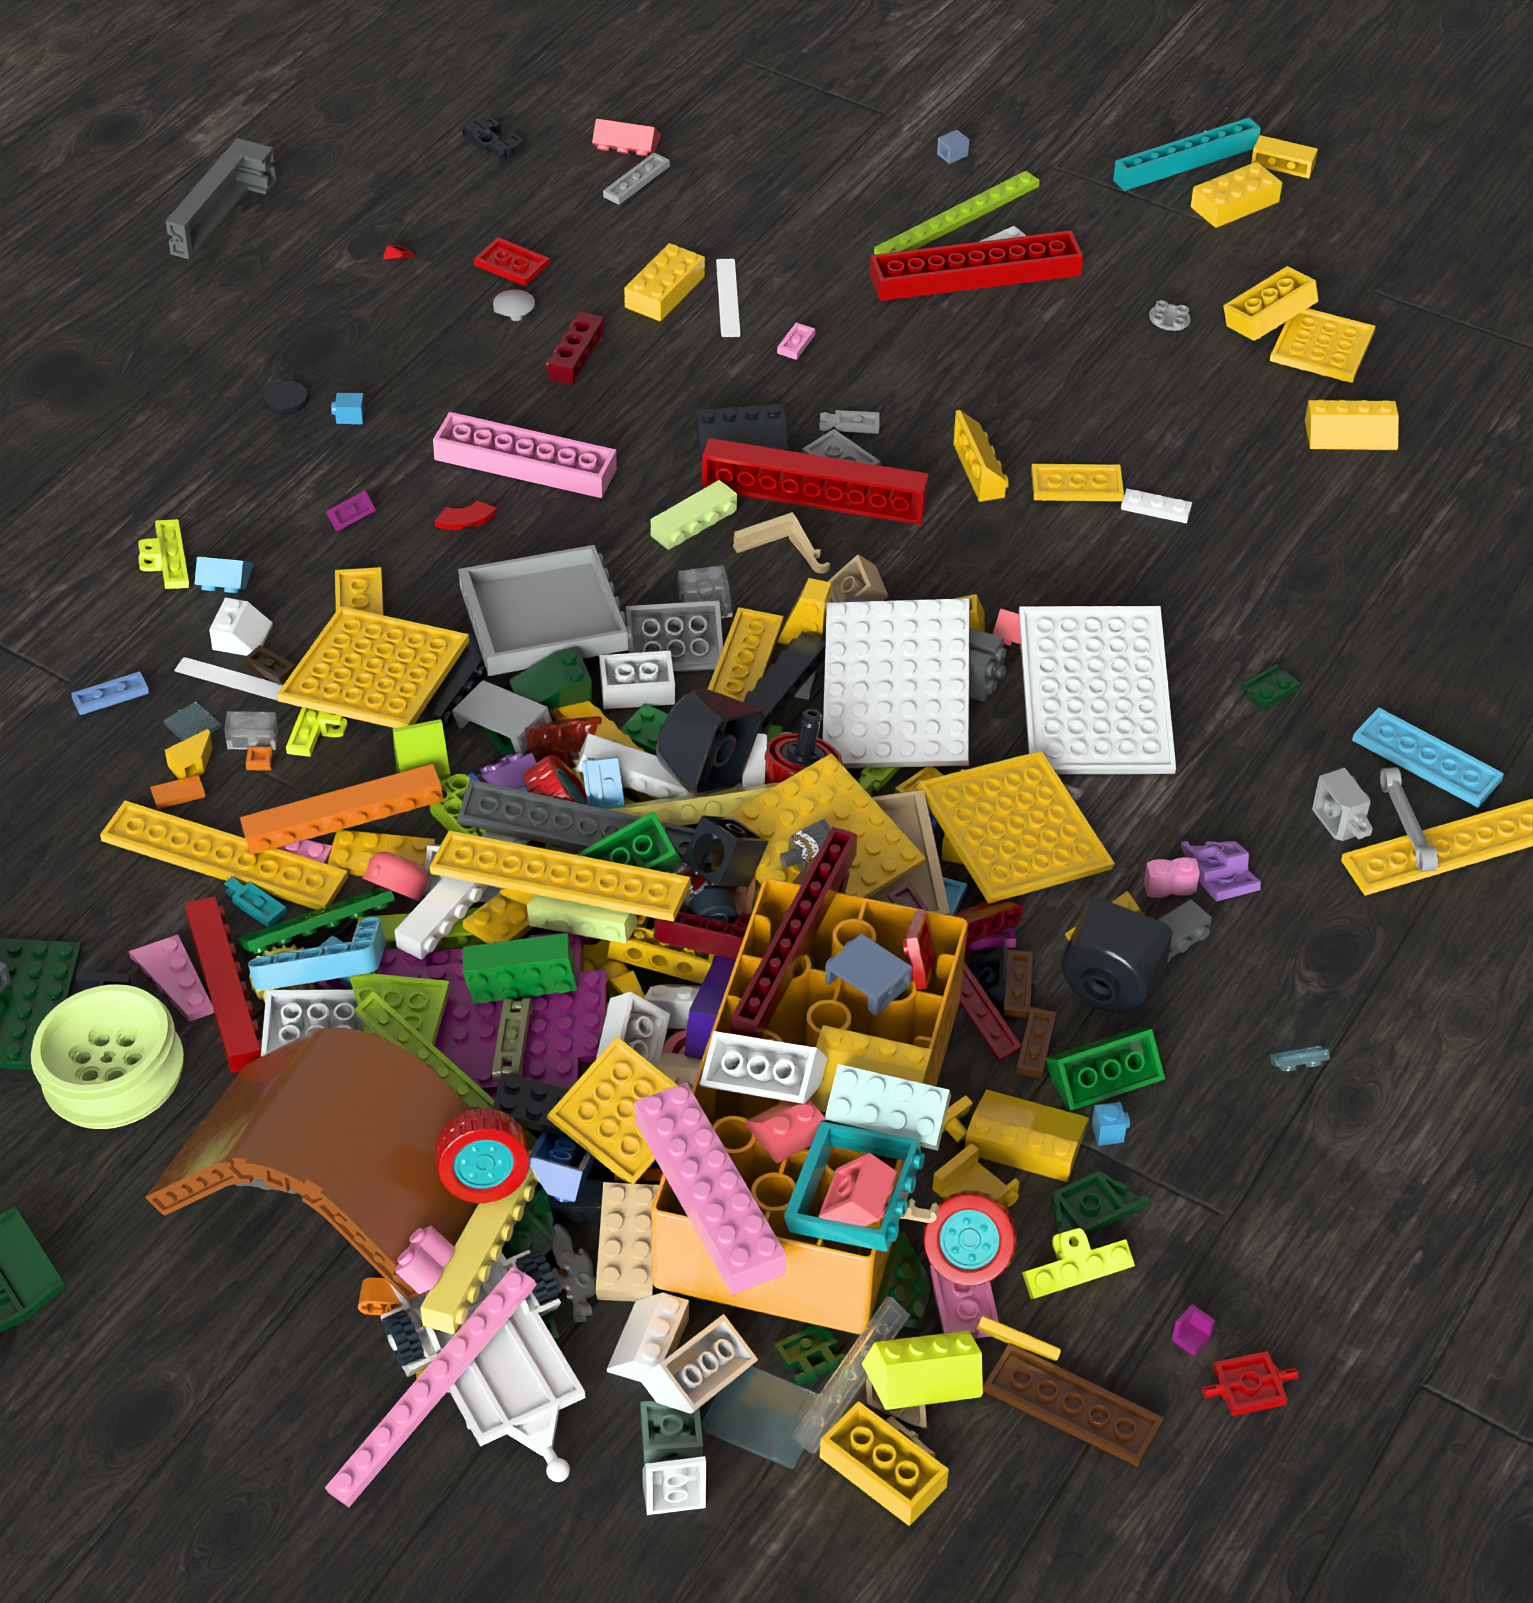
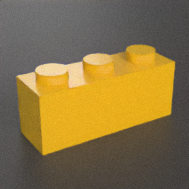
(1284, 156)

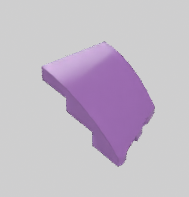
(1223, 868)

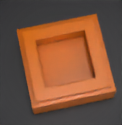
(259, 758)

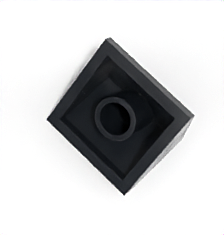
(992, 974)

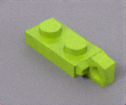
(876, 778)

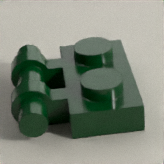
(806, 1346)

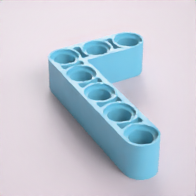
(323, 962)

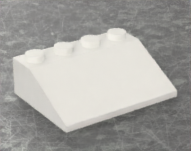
(298, 1012)

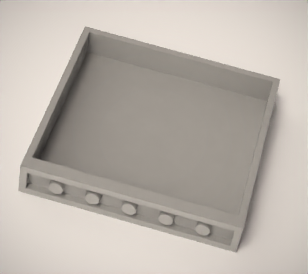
(543, 607)

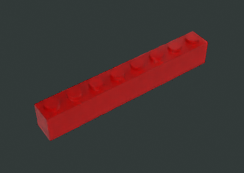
(223, 982)

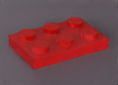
(511, 261)
(920, 948)

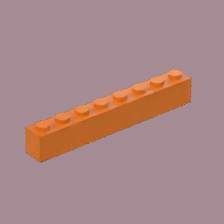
(341, 809)

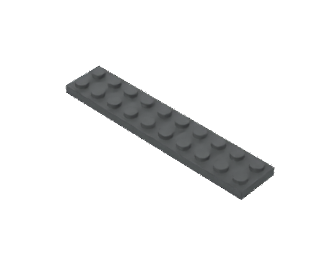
(549, 818)

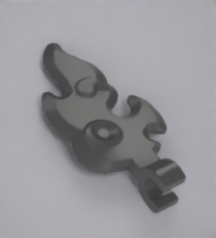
(580, 1279)

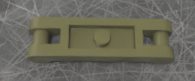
(512, 1037)

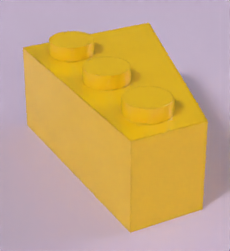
(809, 612)

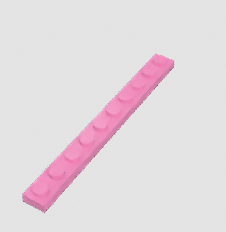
(430, 1387)

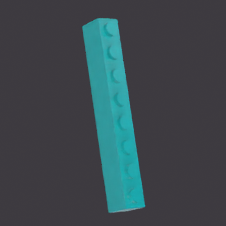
(1186, 154)

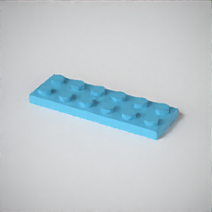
(1428, 757)

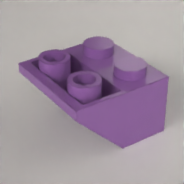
(508, 772)

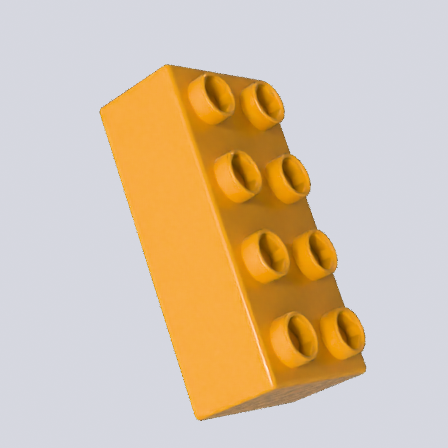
(820, 1277)

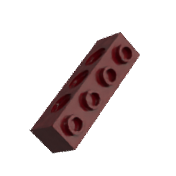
(575, 348)

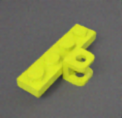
(165, 552)
(308, 727)
(1076, 1263)

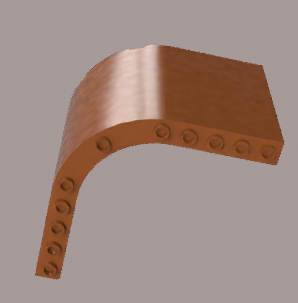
(343, 1127)

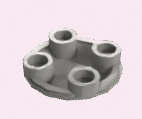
(514, 304)
(1170, 316)

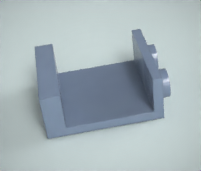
(870, 971)

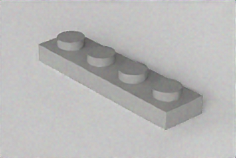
(636, 178)

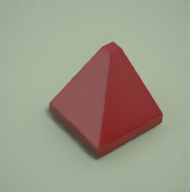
(397, 252)

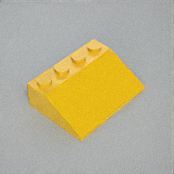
(868, 1054)
(1026, 1135)

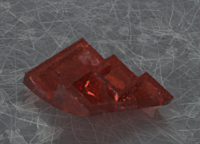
(560, 738)

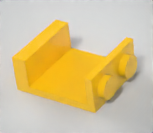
(966, 1173)

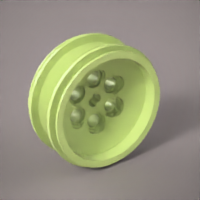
(107, 1056)

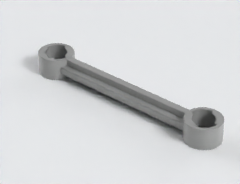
(1425, 855)

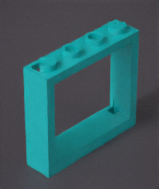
(860, 1140)

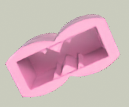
(1171, 877)
(424, 1259)

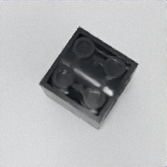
(724, 852)

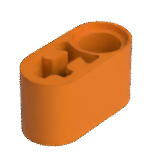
(377, 1297)

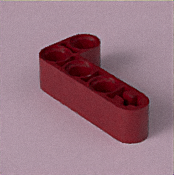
(988, 920)
(703, 933)

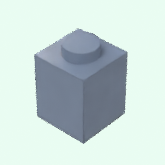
(953, 146)

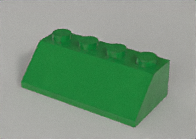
(1106, 1067)

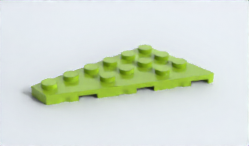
(415, 999)

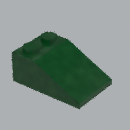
(555, 680)

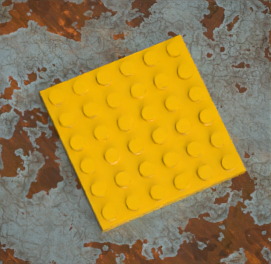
(373, 668)
(831, 794)
(1015, 826)

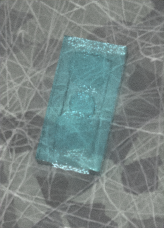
(1310, 1056)

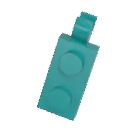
(255, 902)

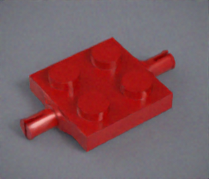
(1250, 1383)

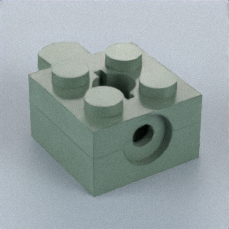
(668, 1432)

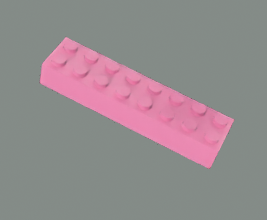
(525, 454)
(710, 1188)

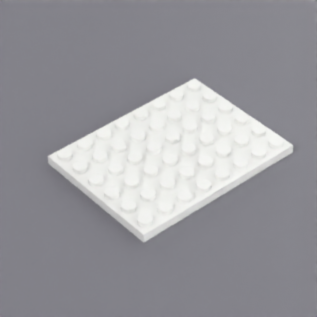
(898, 682)
(1097, 689)

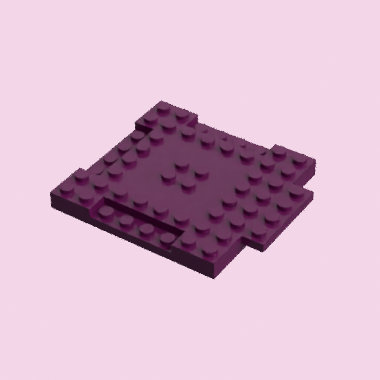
(561, 1029)

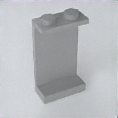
(501, 712)

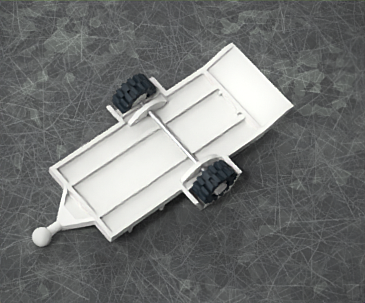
(516, 1378)

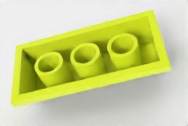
(925, 1369)

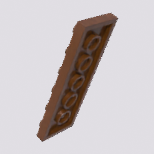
(1073, 1404)

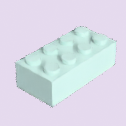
(888, 1105)

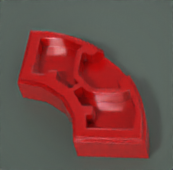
(472, 515)

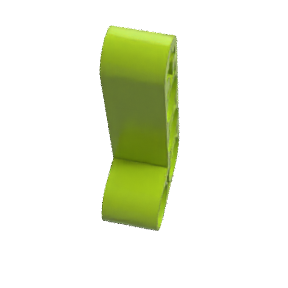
(447, 811)

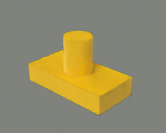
(954, 1114)

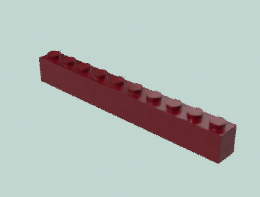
(794, 934)

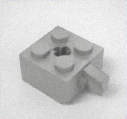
(1342, 805)

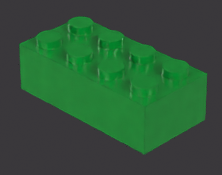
(638, 845)
(520, 968)

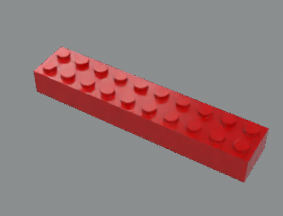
(975, 265)
(816, 481)

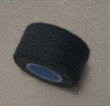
(714, 904)

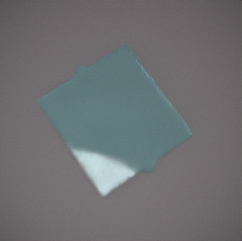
(191, 721)

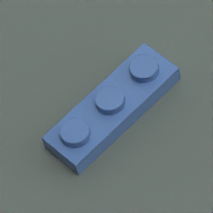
(110, 693)

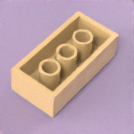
(625, 1242)

